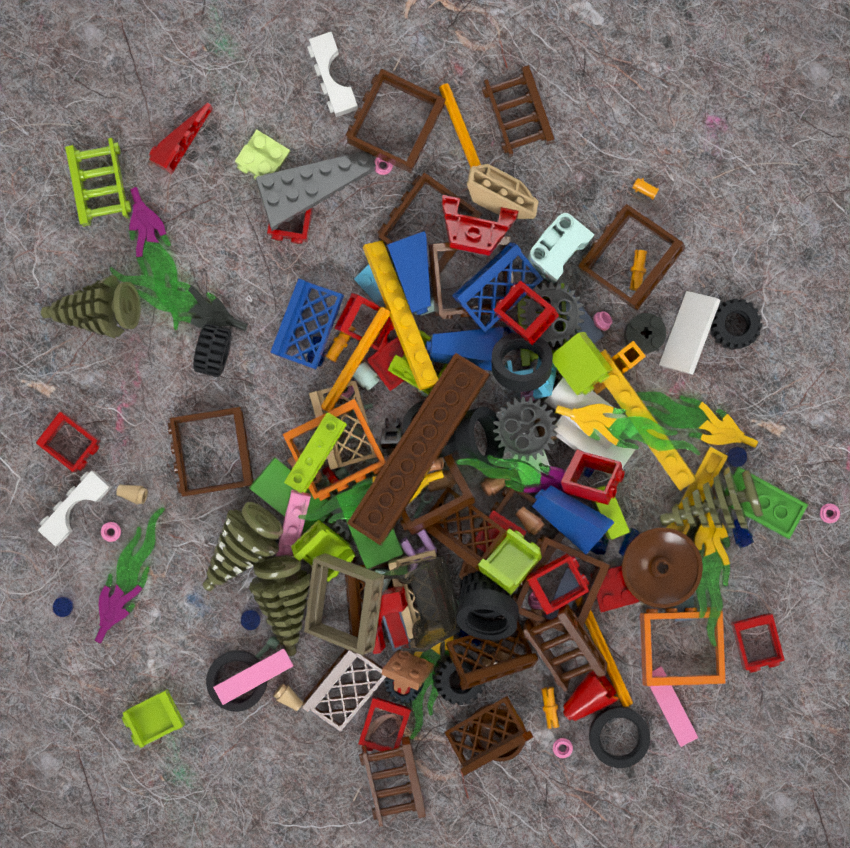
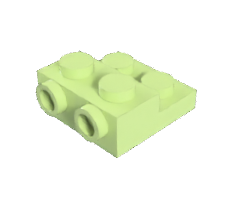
(261, 155)

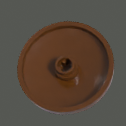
(662, 567)

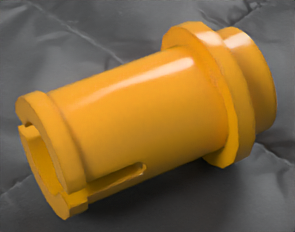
(645, 188)

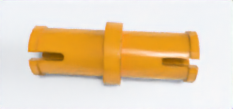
(638, 269)
(339, 344)
(550, 707)

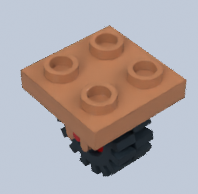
(406, 675)

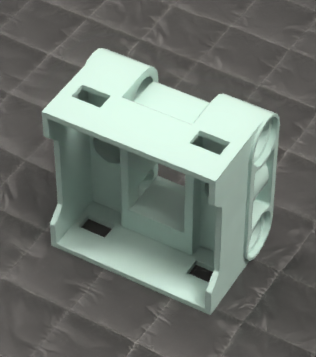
(558, 245)

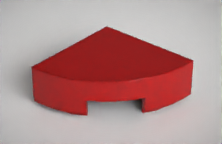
(330, 475)

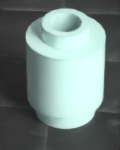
(366, 376)

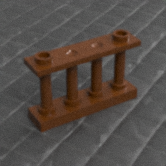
(531, 96)
(575, 633)
(412, 786)

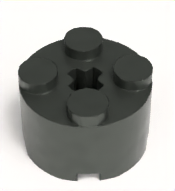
(653, 325)

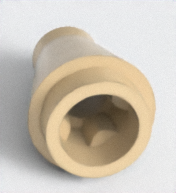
(133, 493)
(287, 696)

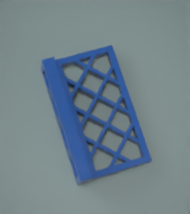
(486, 274)
(294, 315)

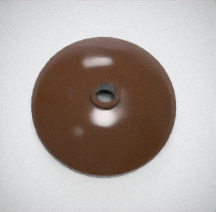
(497, 735)

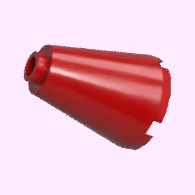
(589, 697)

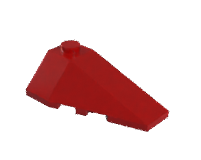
(174, 146)

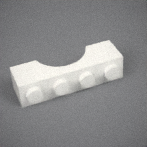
(325, 50)
(57, 526)

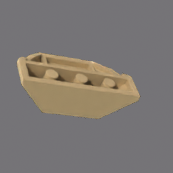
(497, 189)

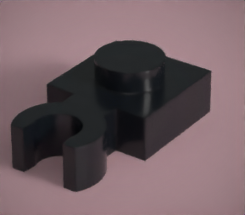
(391, 435)

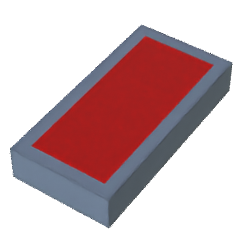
(395, 630)

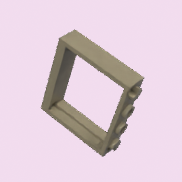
(370, 609)

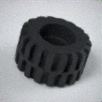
(750, 316)
(212, 350)
(479, 581)
(441, 681)

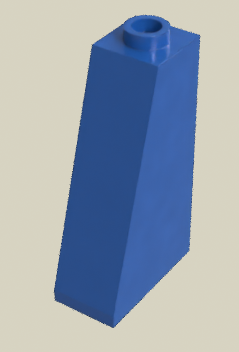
(411, 264)
(471, 344)
(572, 518)

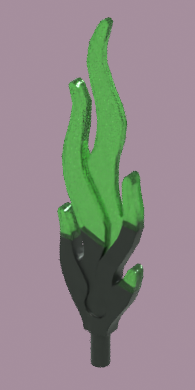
(182, 301)

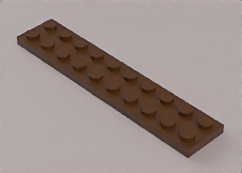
(418, 449)

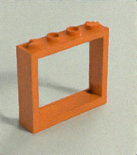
(358, 476)
(646, 652)

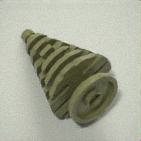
(99, 307)
(712, 505)
(245, 540)
(281, 596)

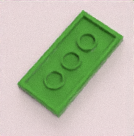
(275, 492)
(779, 508)
(371, 552)

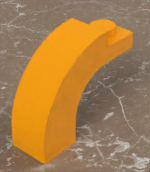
(625, 360)

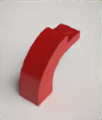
(392, 601)

